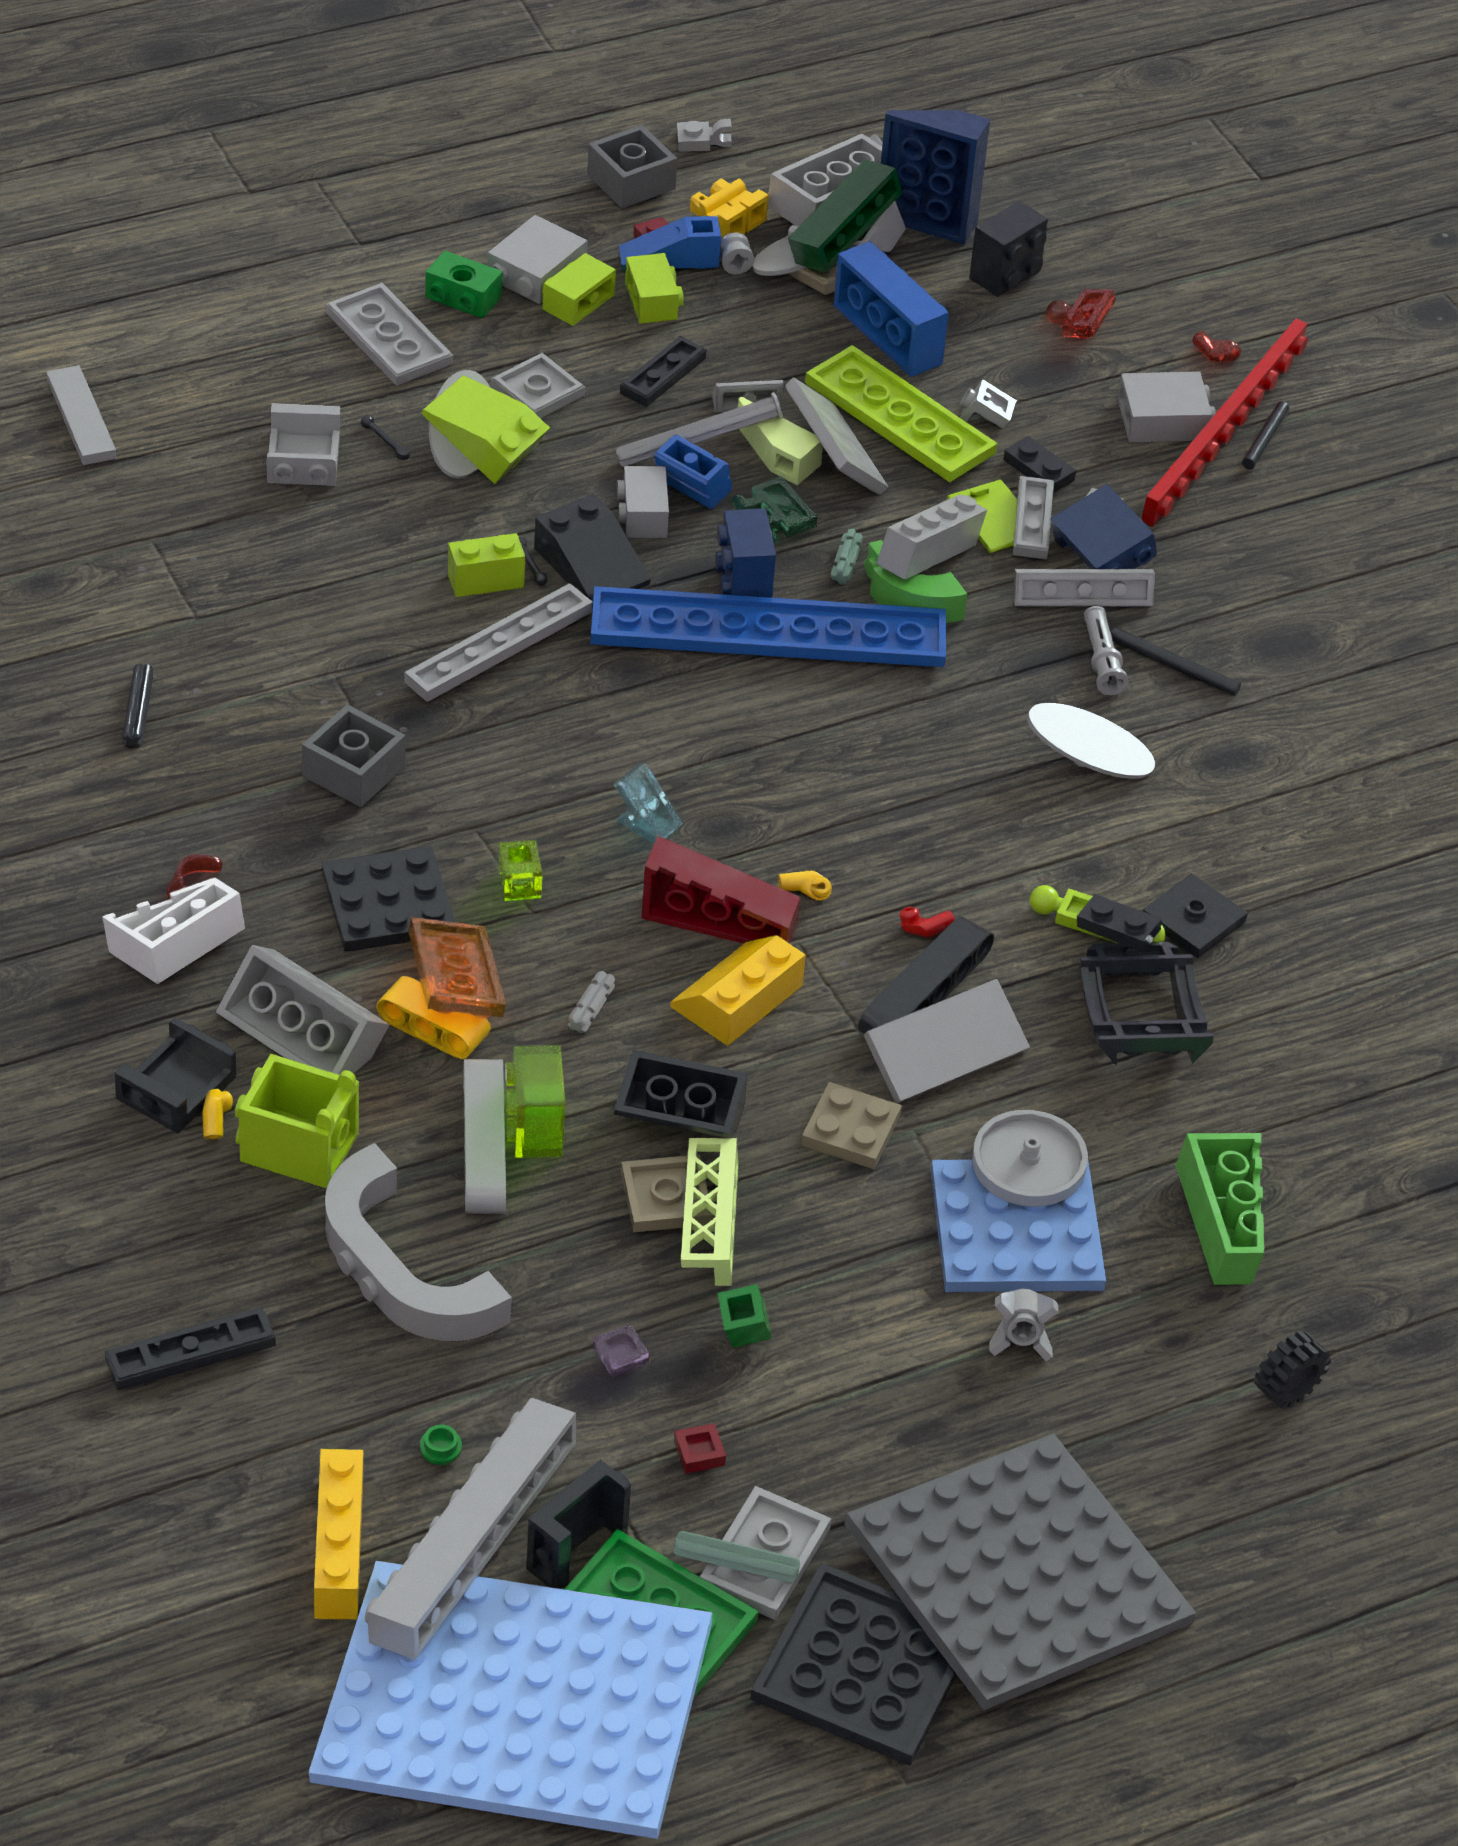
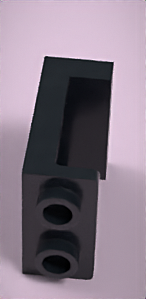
(177, 1076)
(587, 1504)

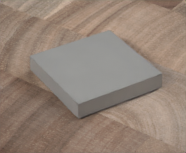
(539, 385)

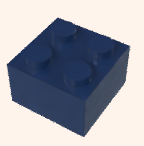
(746, 554)

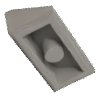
(726, 395)

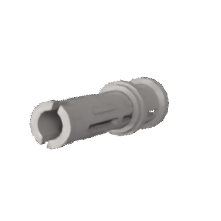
(1097, 624)

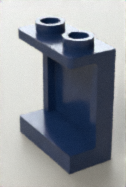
(1104, 532)

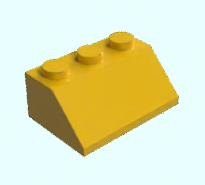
(743, 988)

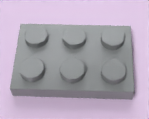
(773, 1526)

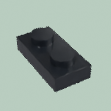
(1038, 462)
(1119, 922)

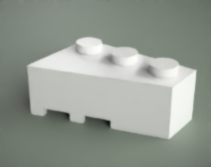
(177, 931)

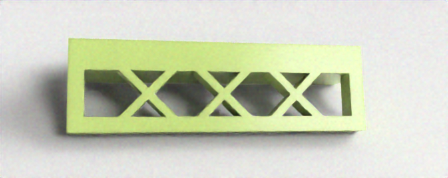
(724, 1210)

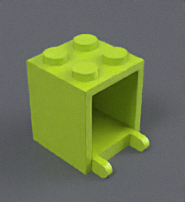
(298, 1120)

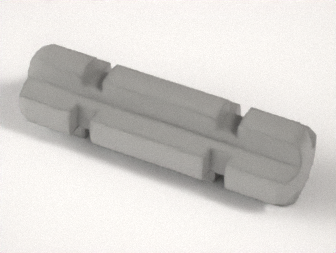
(591, 1002)

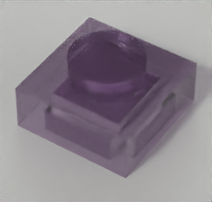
(621, 1350)

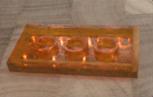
(456, 968)

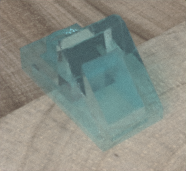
(649, 808)

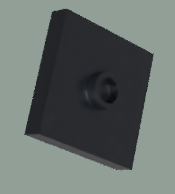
(1196, 915)

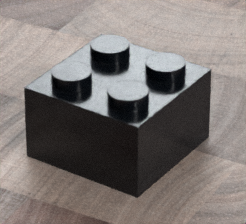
(1008, 248)

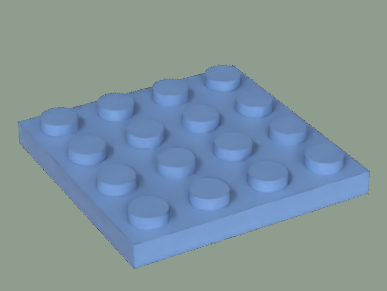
(1013, 1246)

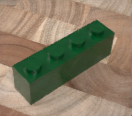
(845, 215)

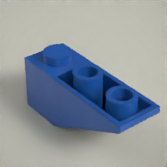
(686, 243)

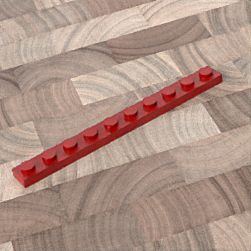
(1223, 423)

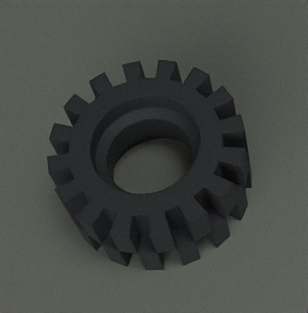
(1292, 1369)

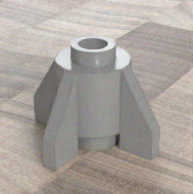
(1023, 1321)

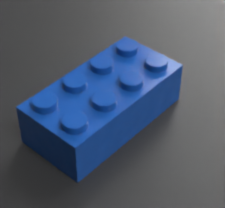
(890, 308)

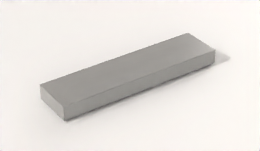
(81, 415)
(1084, 587)

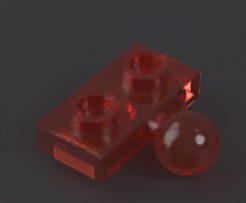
(1085, 315)

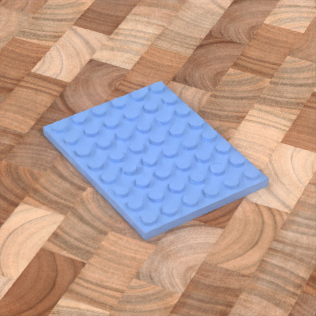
(522, 1707)

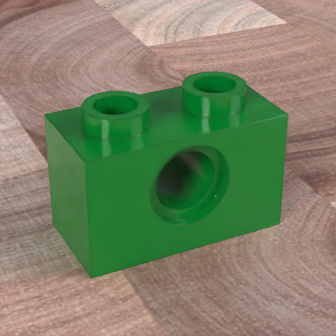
(463, 284)

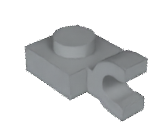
(699, 136)

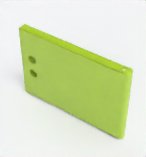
(999, 522)

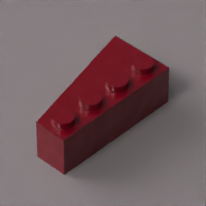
(713, 898)

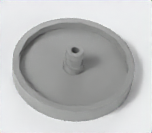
(1030, 1158)

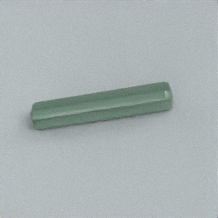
(736, 1556)

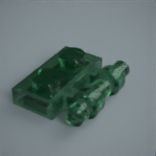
(783, 506)

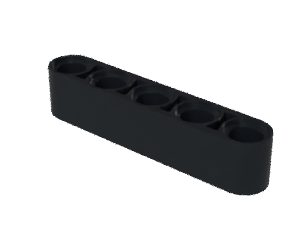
(931, 974)

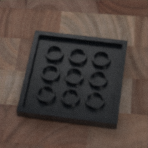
(856, 1666)

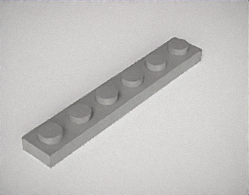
(498, 642)

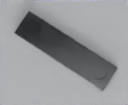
(190, 1348)

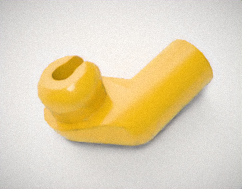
(807, 882)
(214, 1106)

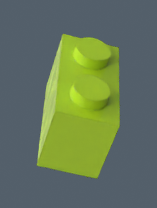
(653, 288)
(578, 289)
(486, 565)

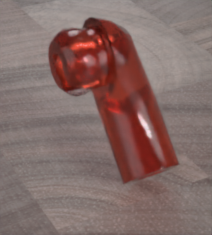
(1216, 349)

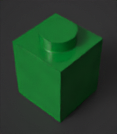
(744, 1315)

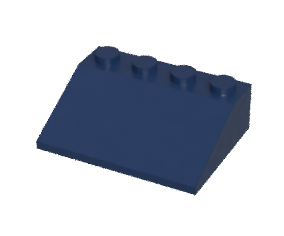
(938, 168)

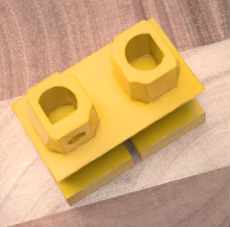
(733, 205)

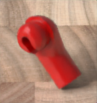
(924, 927)

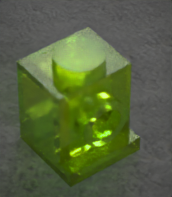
(520, 870)

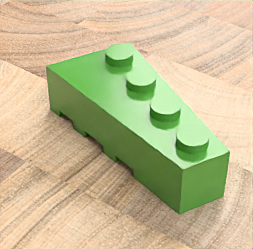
(1225, 1201)

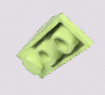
(784, 447)

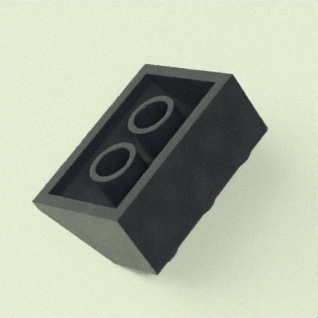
(682, 1094)

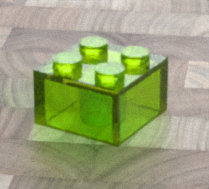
(535, 1101)

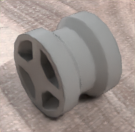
(730, 247)

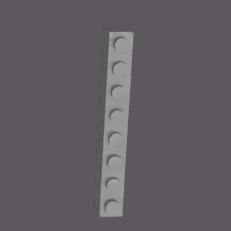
(470, 1528)

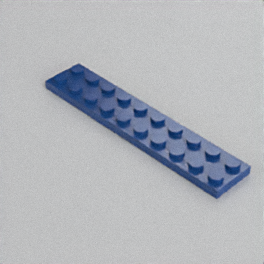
(769, 626)

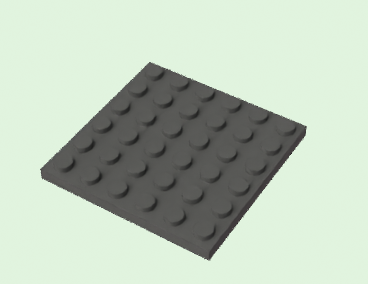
(1019, 1570)

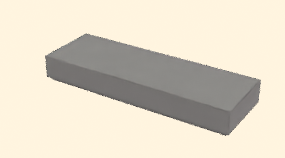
(1033, 517)

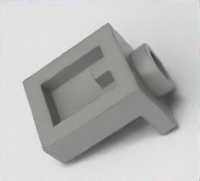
(988, 402)

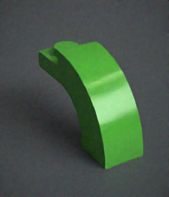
(916, 591)

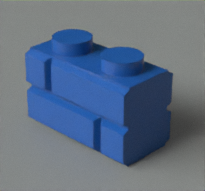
(694, 471)

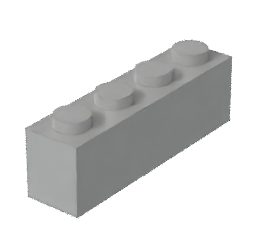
(931, 536)

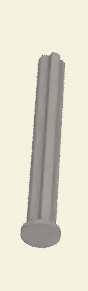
(702, 429)

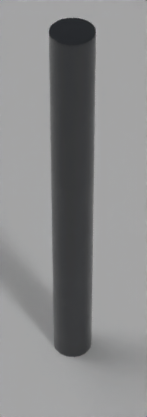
(1175, 661)

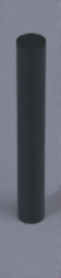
(1265, 435)

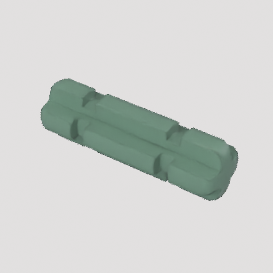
(846, 556)

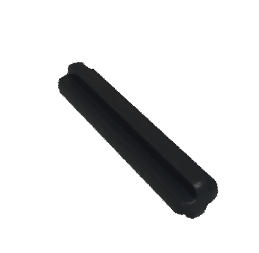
(138, 705)

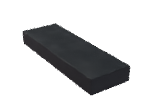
(663, 371)

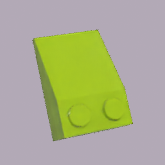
(486, 426)

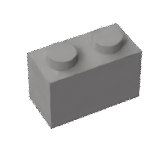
(644, 502)

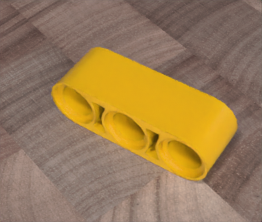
(452, 1033)

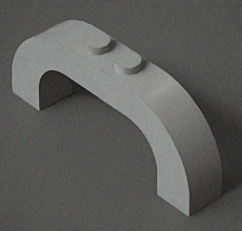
(415, 1306)

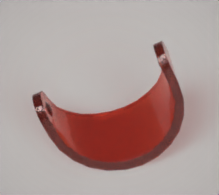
(192, 864)

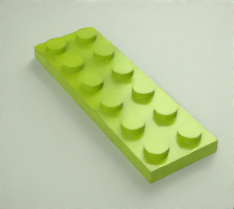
(901, 413)

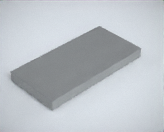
(389, 334)
(836, 436)
(946, 1041)

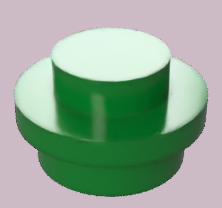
(440, 1445)

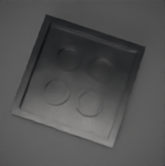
(381, 893)

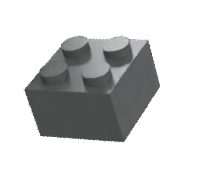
(632, 166)
(353, 755)

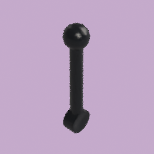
(402, 452)
(540, 577)

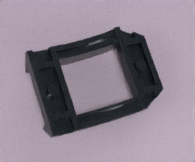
(1135, 1037)

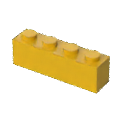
(338, 1534)

